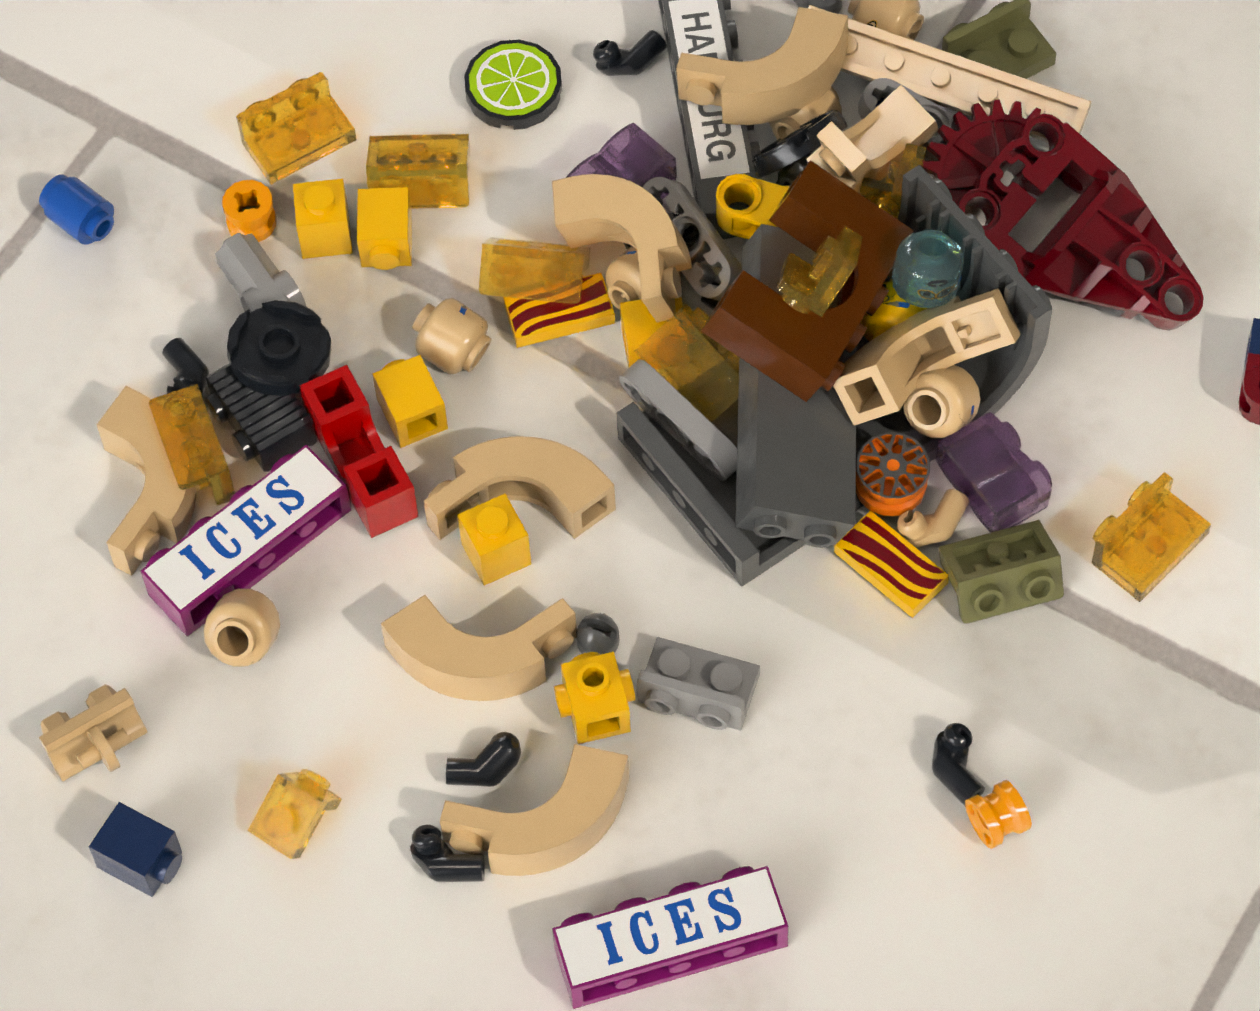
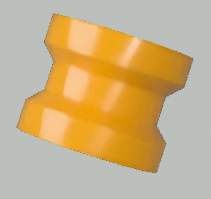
(257, 220)
(998, 814)

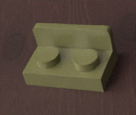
(1003, 40)
(1003, 571)

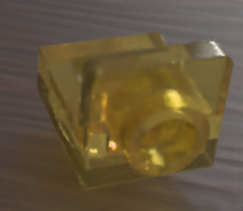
(293, 811)

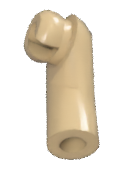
(935, 527)

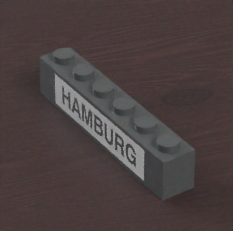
(710, 146)

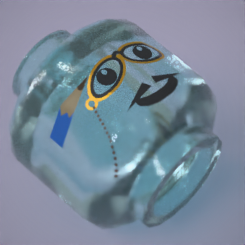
(927, 269)

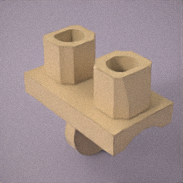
(92, 734)

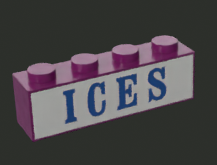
(246, 538)
(670, 935)

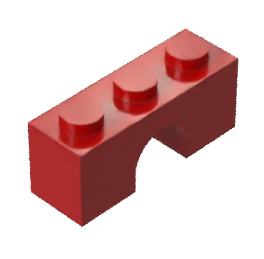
(350, 440)

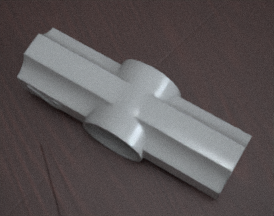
(255, 274)

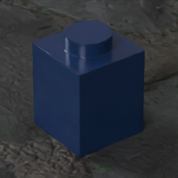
(137, 850)

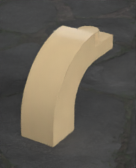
(775, 84)
(875, 140)
(615, 209)
(887, 368)
(526, 471)
(162, 507)
(477, 665)
(552, 832)

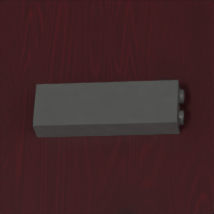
(791, 453)

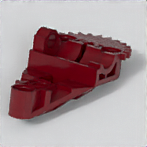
(1090, 243)

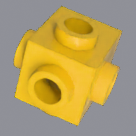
(595, 696)

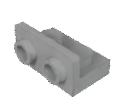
(697, 684)

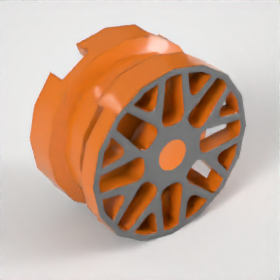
(891, 474)

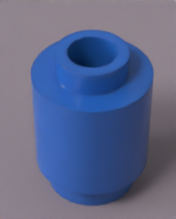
(77, 209)

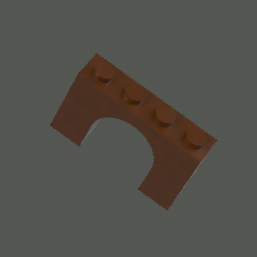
(799, 347)

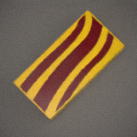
(544, 320)
(891, 564)

